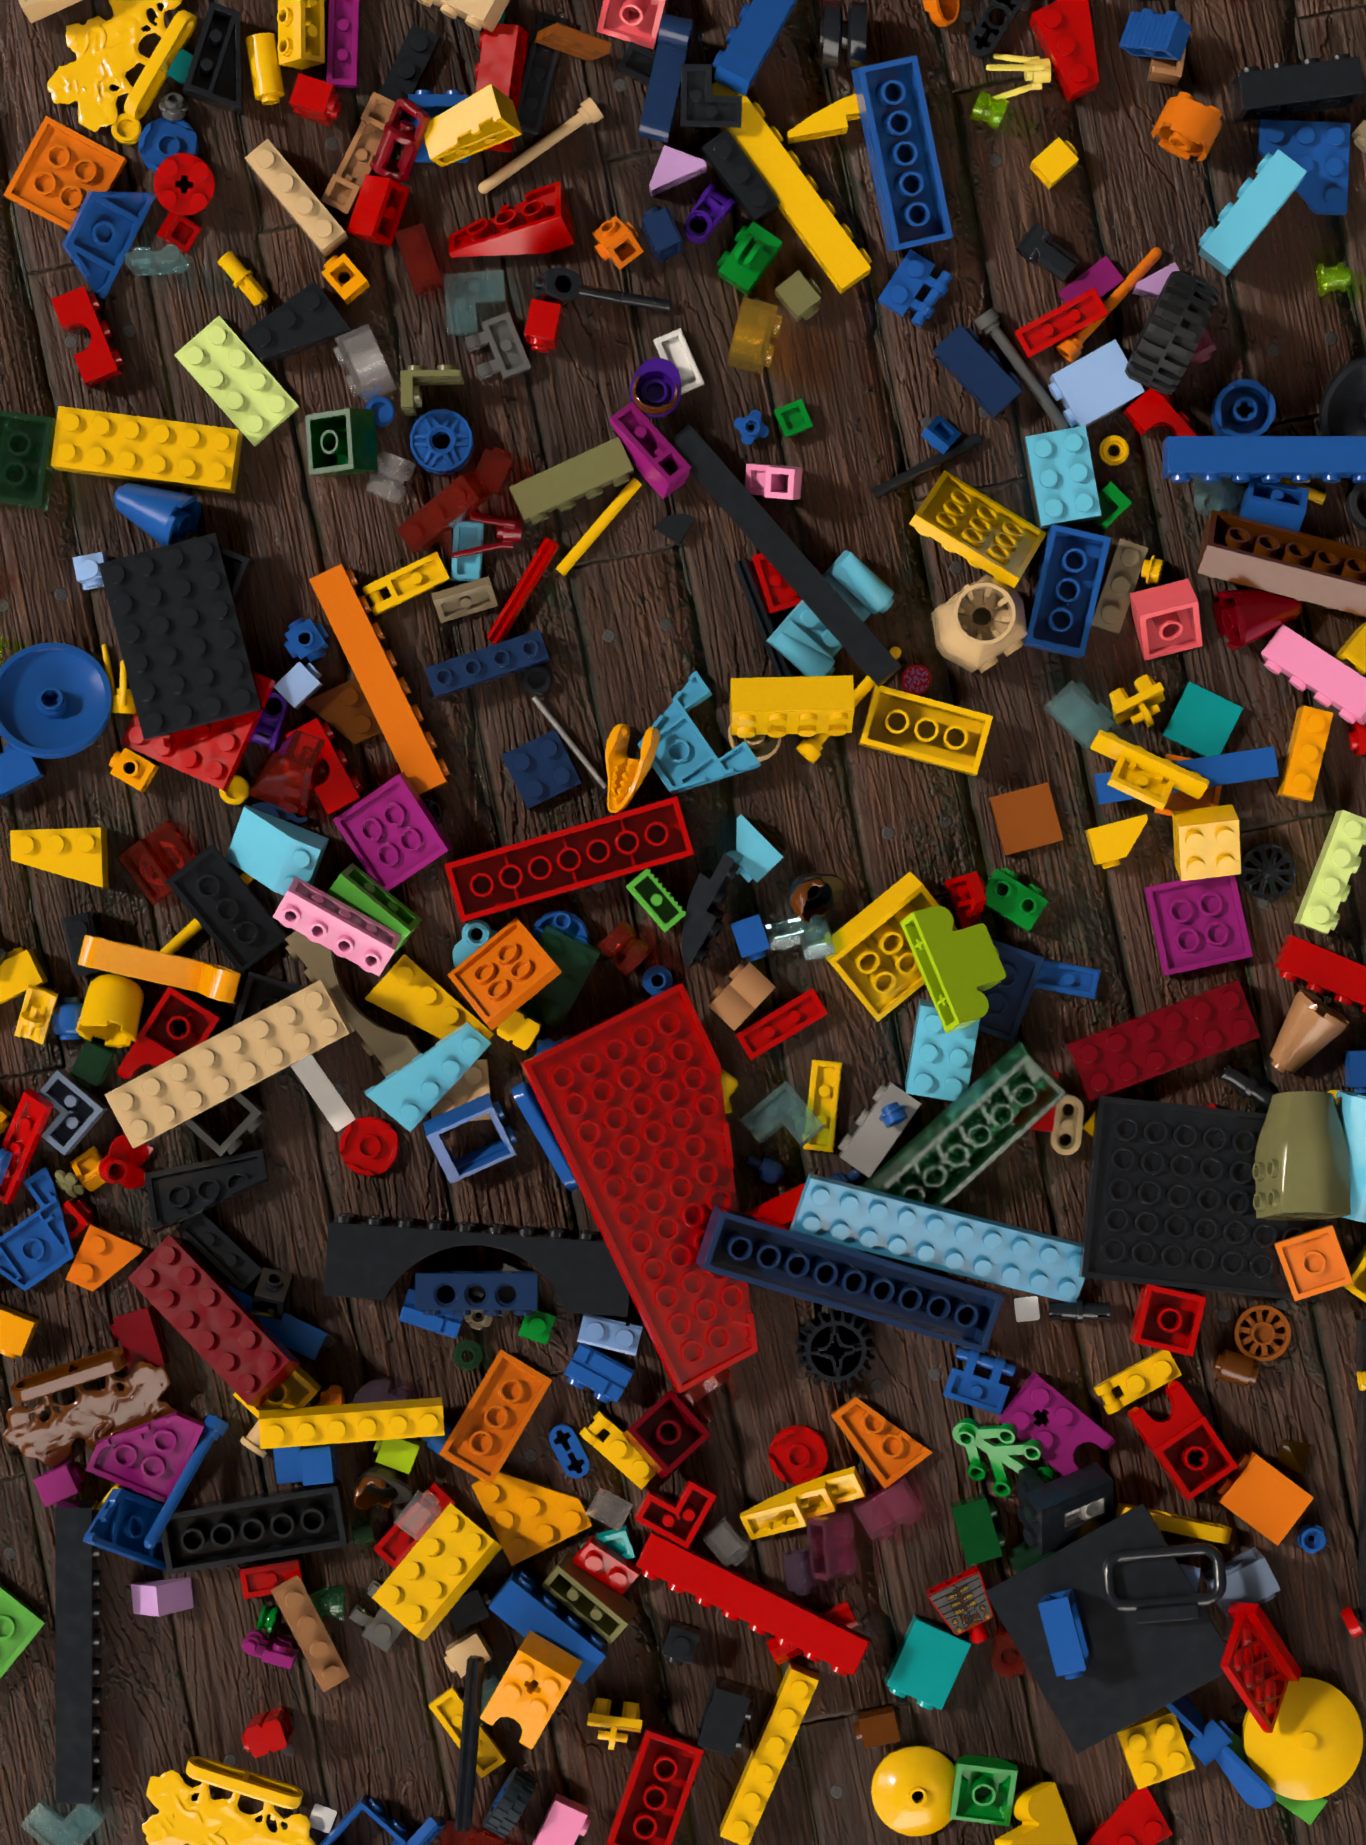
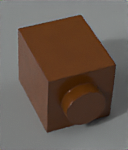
(877, 1727)

